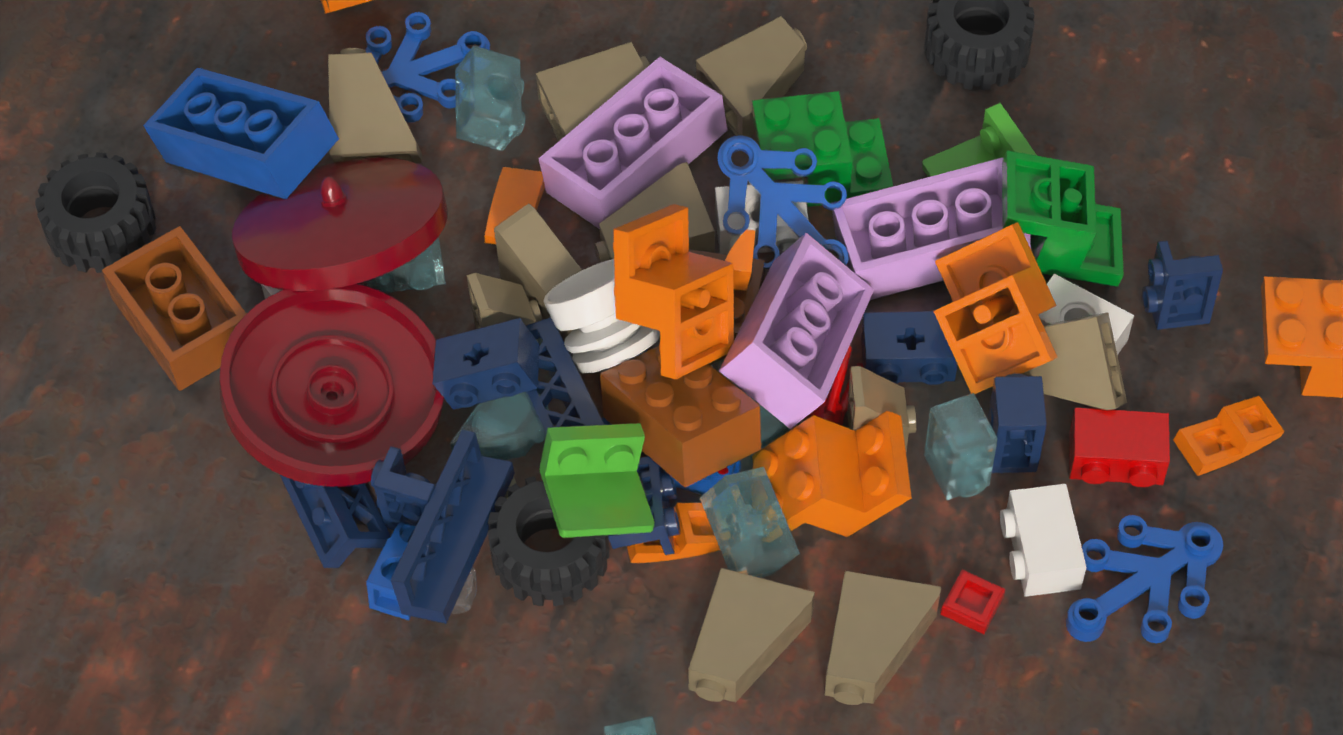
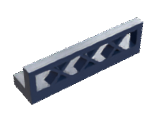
(564, 385)
(329, 519)
(450, 531)

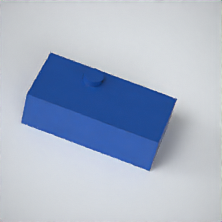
(242, 132)

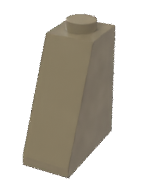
(753, 68)
(581, 86)
(365, 111)
(673, 188)
(533, 256)
(1085, 365)
(745, 633)
(875, 633)

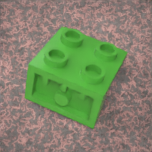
(995, 138)
(595, 480)

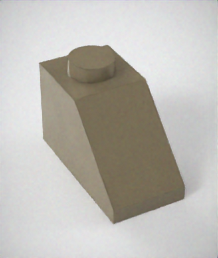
(499, 301)
(872, 396)

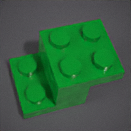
(845, 151)
(1059, 211)

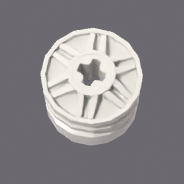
(588, 308)

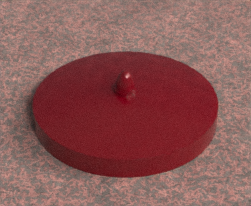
(341, 225)
(330, 383)

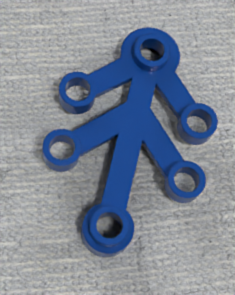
(408, 73)
(775, 197)
(1148, 574)

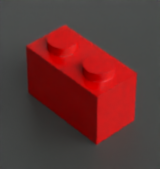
(1119, 446)

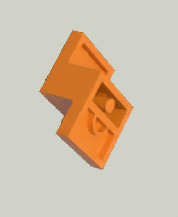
(673, 290)
(995, 308)
(1305, 330)
(838, 474)

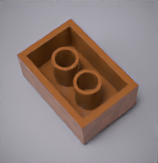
(175, 305)
(687, 422)

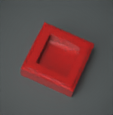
(973, 601)

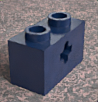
(907, 347)
(486, 364)
(1018, 422)

